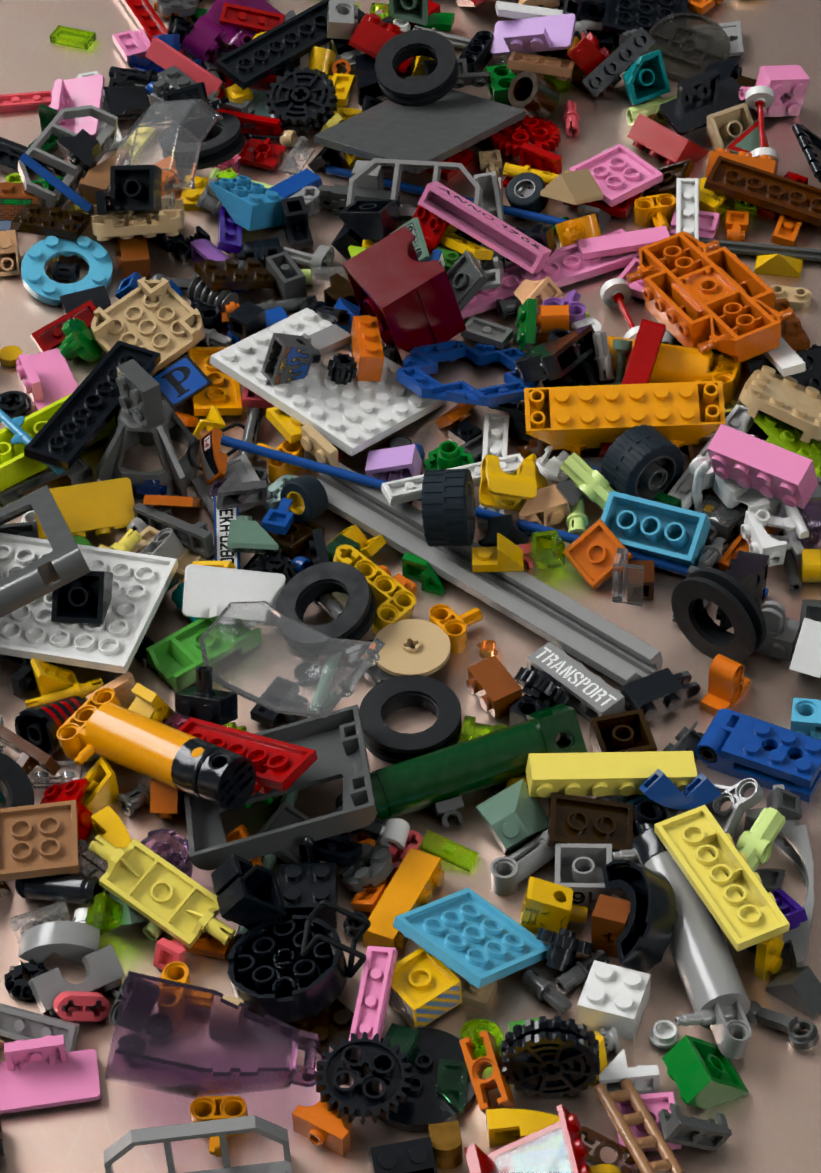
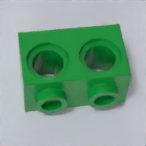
(499, 83)

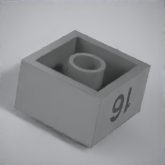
(581, 870)

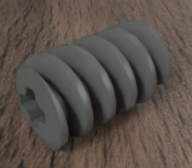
(218, 298)

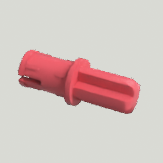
(571, 118)

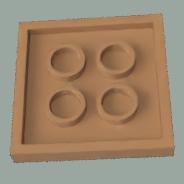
(541, 65)
(39, 840)

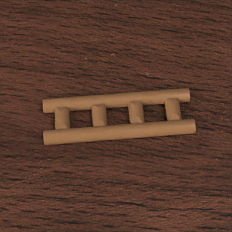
(642, 1116)

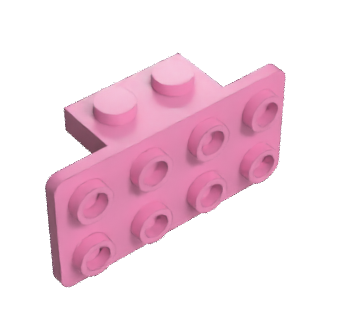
(78, 93)
(45, 377)
(45, 1075)

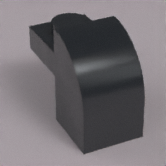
(296, 223)

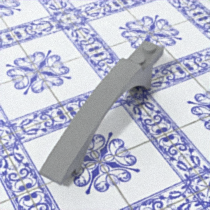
(493, 203)
(795, 845)

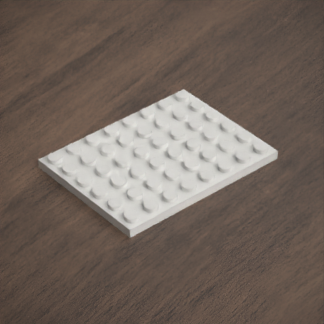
(345, 415)
(111, 646)

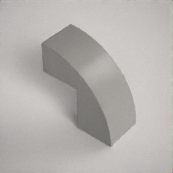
(65, 938)

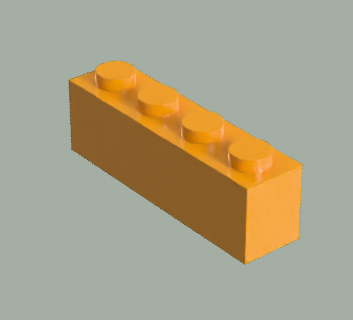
(408, 889)

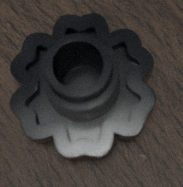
(562, 947)

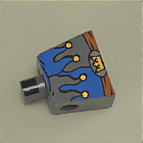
(288, 358)

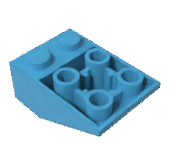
(249, 202)

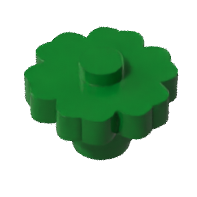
(79, 342)
(447, 456)

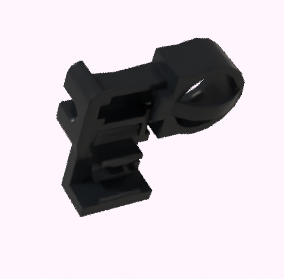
(180, 246)

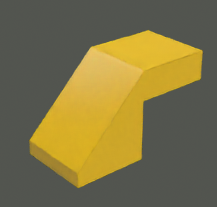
(367, 547)

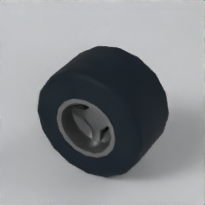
(524, 192)

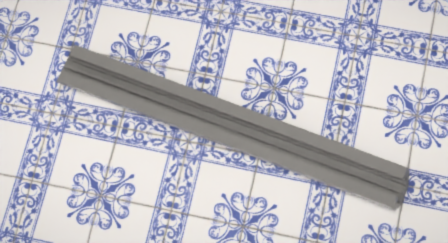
(511, 593)

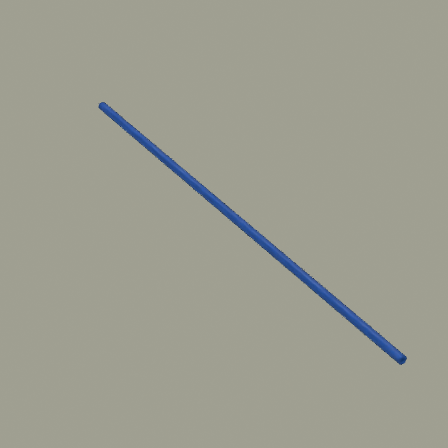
(376, 483)

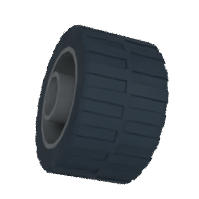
(642, 463)
(448, 507)

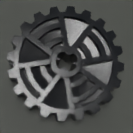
(302, 100)
(550, 1057)

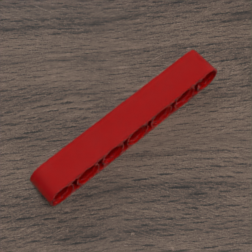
(642, 358)

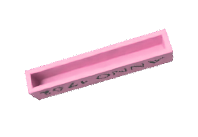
(484, 227)

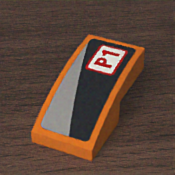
(212, 460)

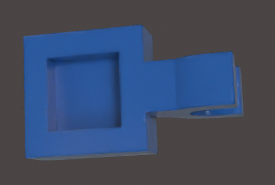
(279, 520)

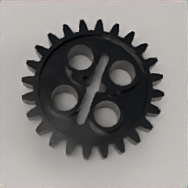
(363, 1078)

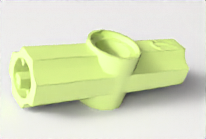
(648, 109)
(589, 481)
(758, 842)

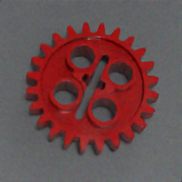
(530, 131)

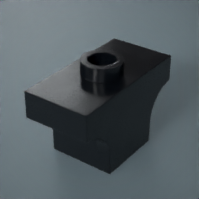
(585, 9)
(80, 149)
(509, 527)

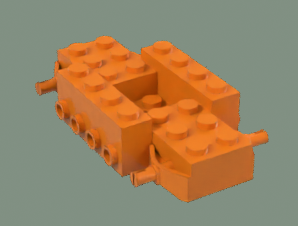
(709, 297)

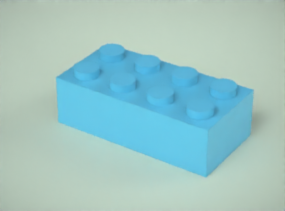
(657, 528)

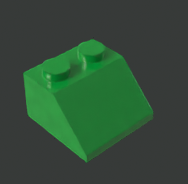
(703, 1073)

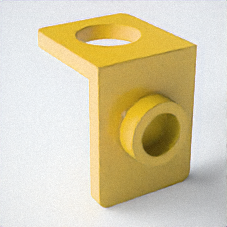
(212, 420)

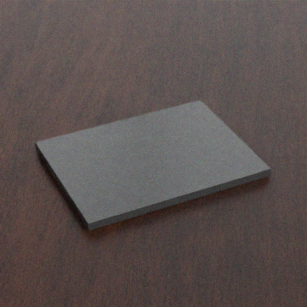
(420, 132)

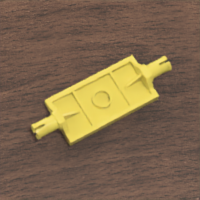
(160, 892)

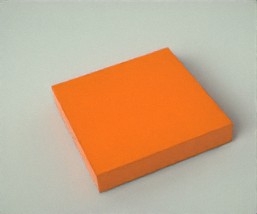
(172, 500)
(594, 553)

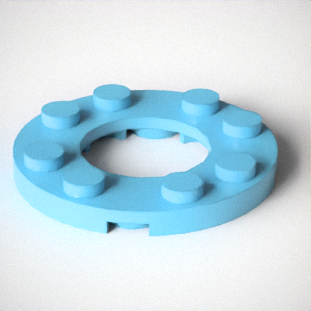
(49, 291)

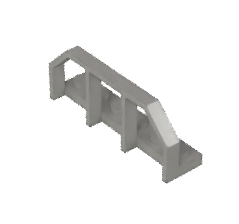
(105, 136)
(407, 211)
(205, 1129)

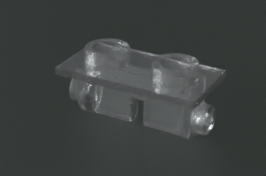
(297, 157)
(50, 913)

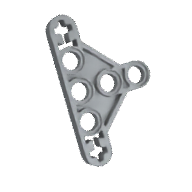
(730, 819)

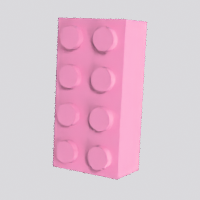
(762, 466)

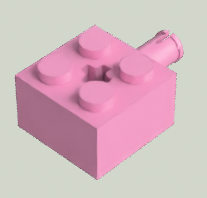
(789, 89)

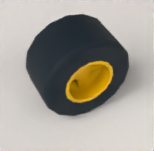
(307, 497)

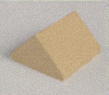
(727, 125)
(573, 188)

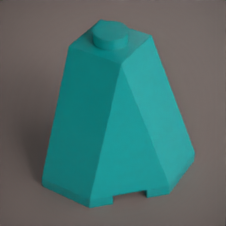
(646, 78)

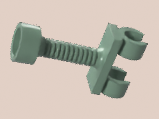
(622, 348)

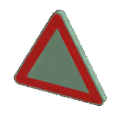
(747, 140)

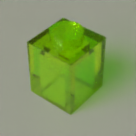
(548, 549)

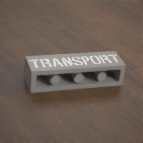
(587, 691)

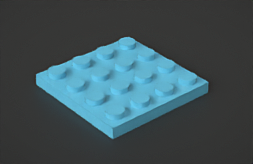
(472, 937)

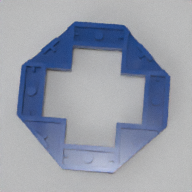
(423, 362)

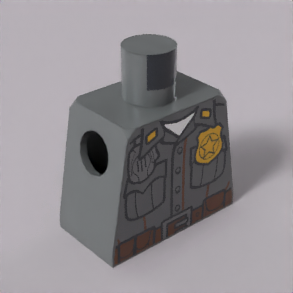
(724, 521)

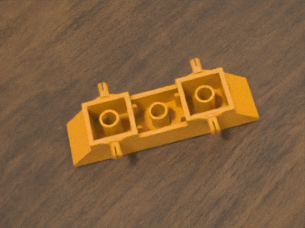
(597, 414)

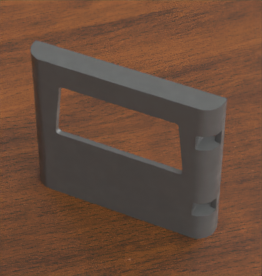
(63, 562)
(340, 754)

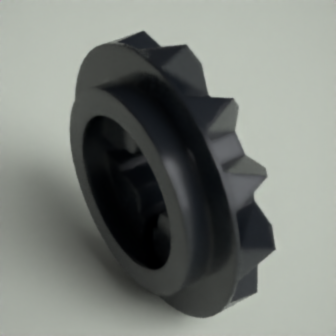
(21, 400)
(14, 981)

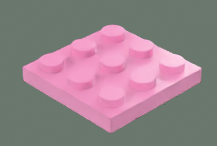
(620, 174)

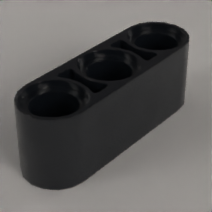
(478, 51)

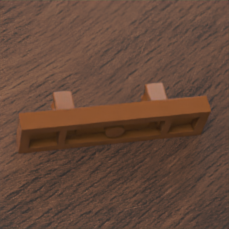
(791, 328)

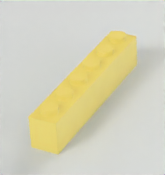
(605, 772)

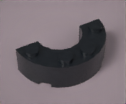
(651, 912)

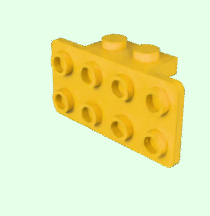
(94, 506)

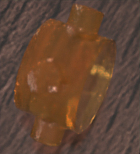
(487, 648)

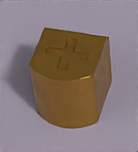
(446, 1144)

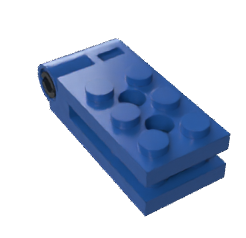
(761, 751)

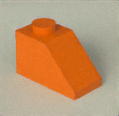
(165, 799)

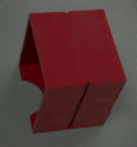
(406, 295)

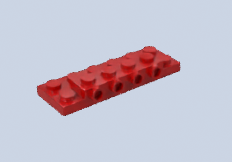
(275, 761)

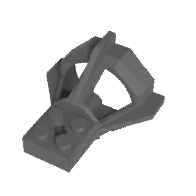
(147, 421)

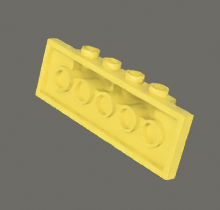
(722, 878)

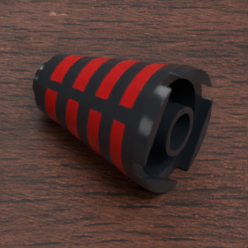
(41, 722)

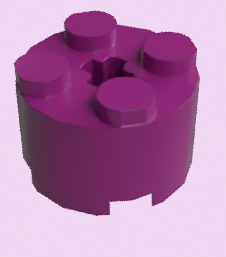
(203, 39)

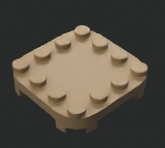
(127, 225)
(151, 319)
(783, 400)

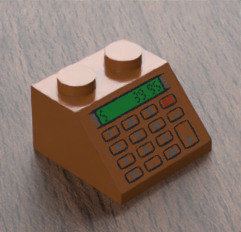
(14, 198)

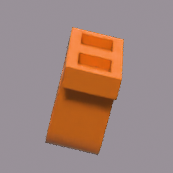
(725, 685)

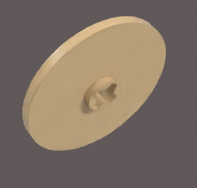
(428, 652)

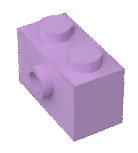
(394, 463)

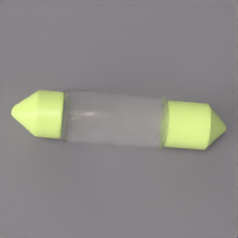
(321, 275)

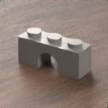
(102, 971)

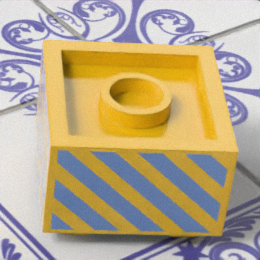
(423, 989)

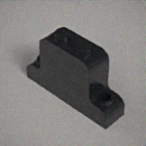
(556, 356)

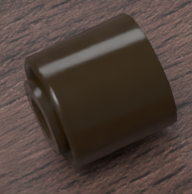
(533, 94)

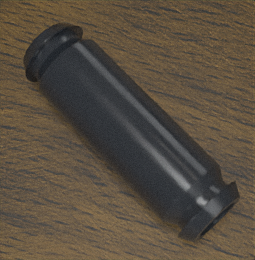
(61, 887)

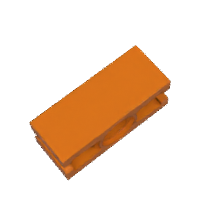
(478, 1065)

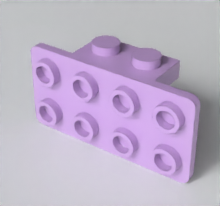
(533, 34)

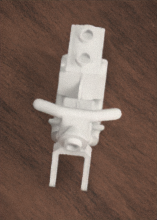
(760, 513)

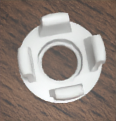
(551, 467)

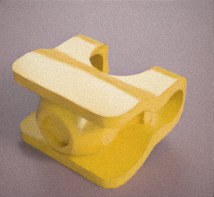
(505, 490)

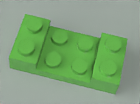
(179, 654)

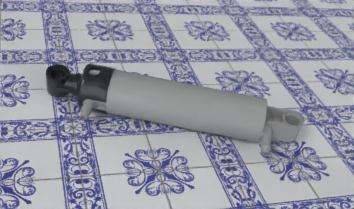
(695, 944)

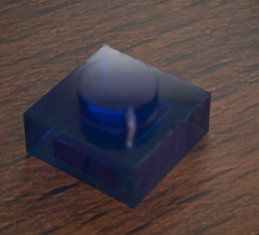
(151, 487)

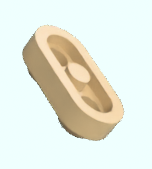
(798, 298)

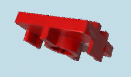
(262, 153)

